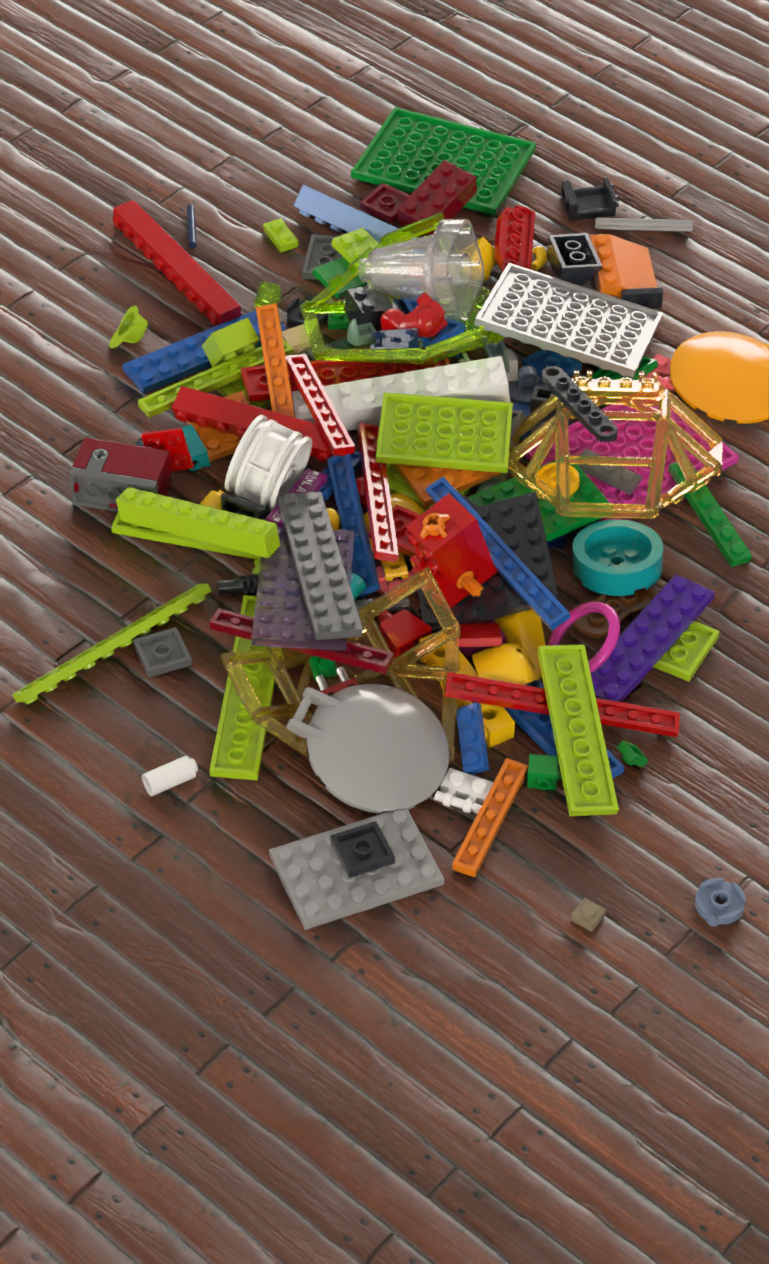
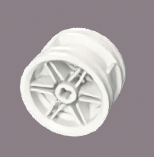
(267, 462)

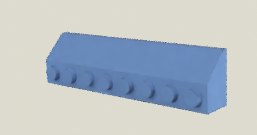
(339, 214)

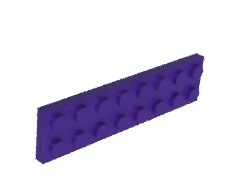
(650, 637)

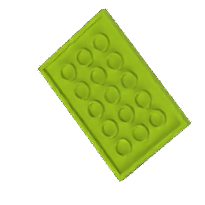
(444, 432)

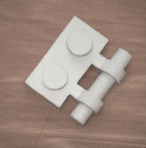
(463, 786)

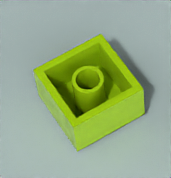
(230, 342)

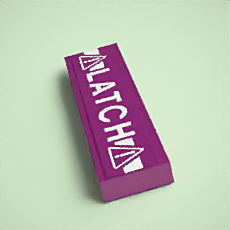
(308, 482)

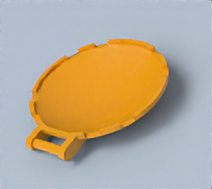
(723, 376)

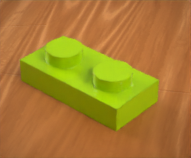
(280, 235)

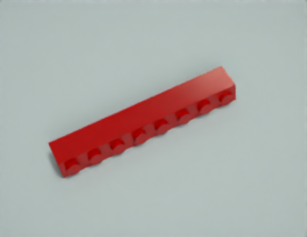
(236, 417)

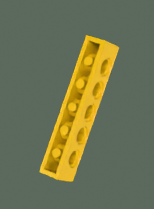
(496, 720)

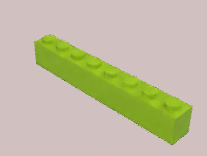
(198, 522)

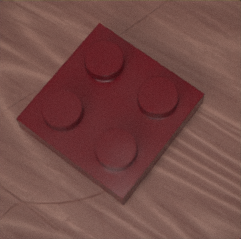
(384, 202)

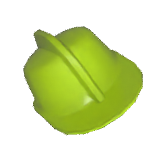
(130, 329)

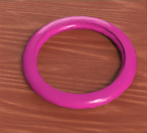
(612, 637)

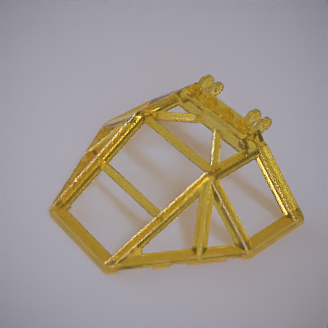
(637, 395)
(402, 667)

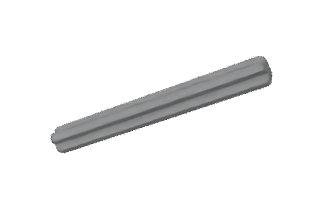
(643, 224)

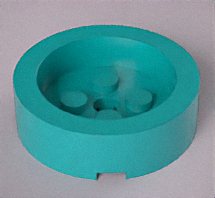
(609, 541)

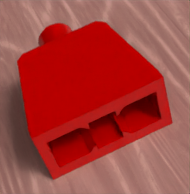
(402, 630)

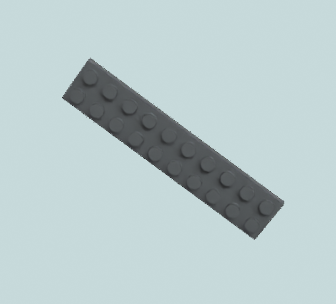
(319, 566)

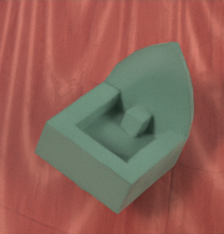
(360, 334)

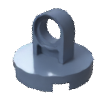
(522, 390)

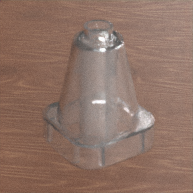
(440, 264)

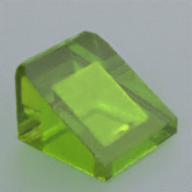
(267, 294)

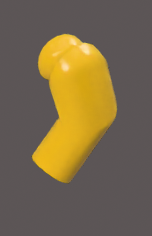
(541, 258)

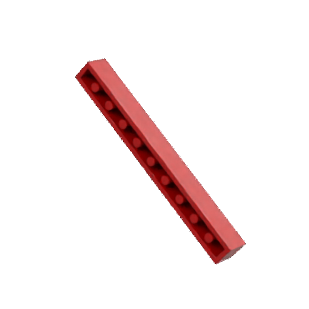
(175, 263)

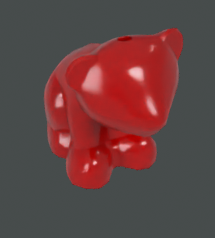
(426, 317)

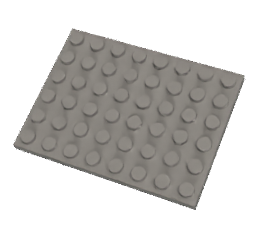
(569, 319)

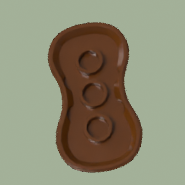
(596, 624)

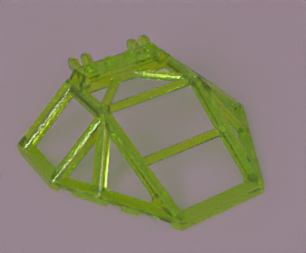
(472, 338)

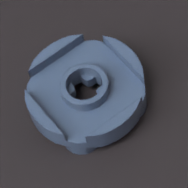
(720, 913)

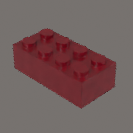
(442, 191)

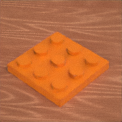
(217, 443)

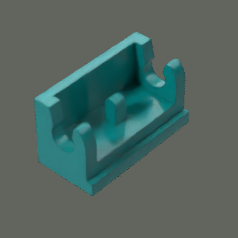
(196, 448)

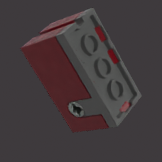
(109, 468)

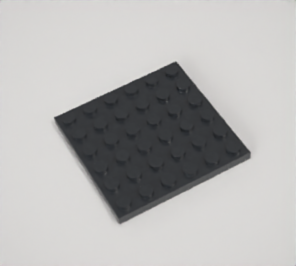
(522, 529)

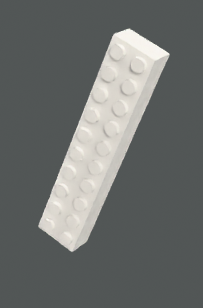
(363, 398)

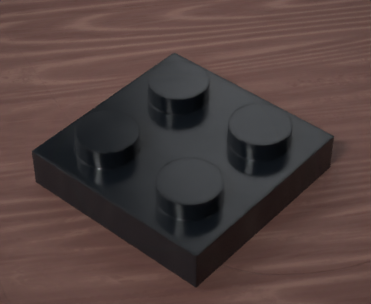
(362, 849)

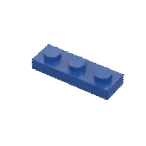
(472, 739)

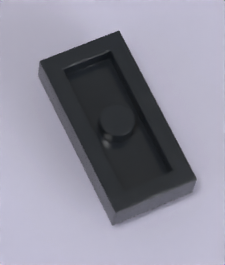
(646, 297)

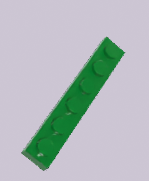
(714, 521)

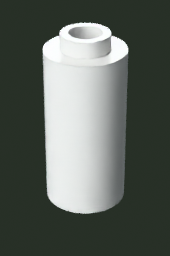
(169, 775)

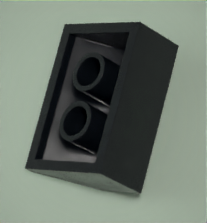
(573, 257)

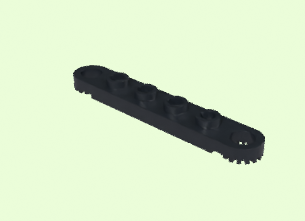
(579, 404)

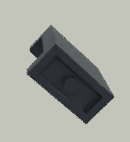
(589, 201)

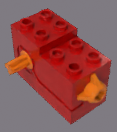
(452, 548)

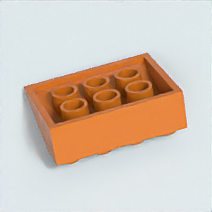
(623, 265)

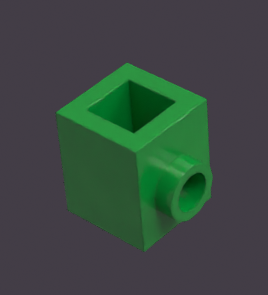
(543, 772)

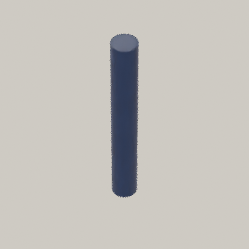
(191, 226)

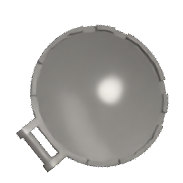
(374, 746)

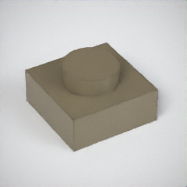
(588, 914)

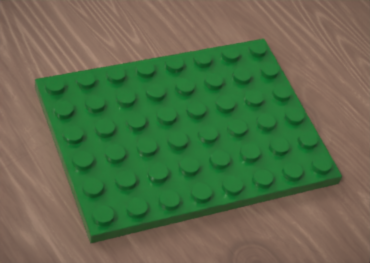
(415, 144)

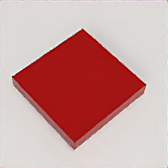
(480, 635)

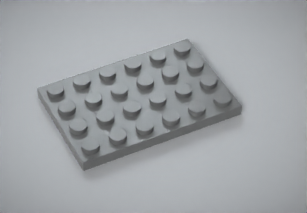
(326, 893)

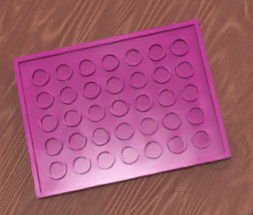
(633, 440)

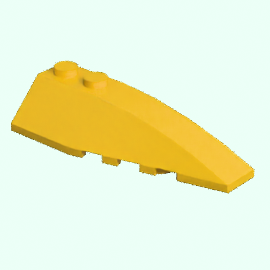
(526, 630)

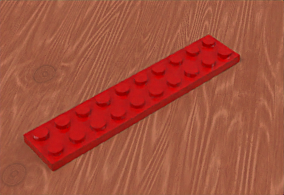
(329, 373)

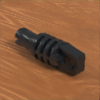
(242, 585)

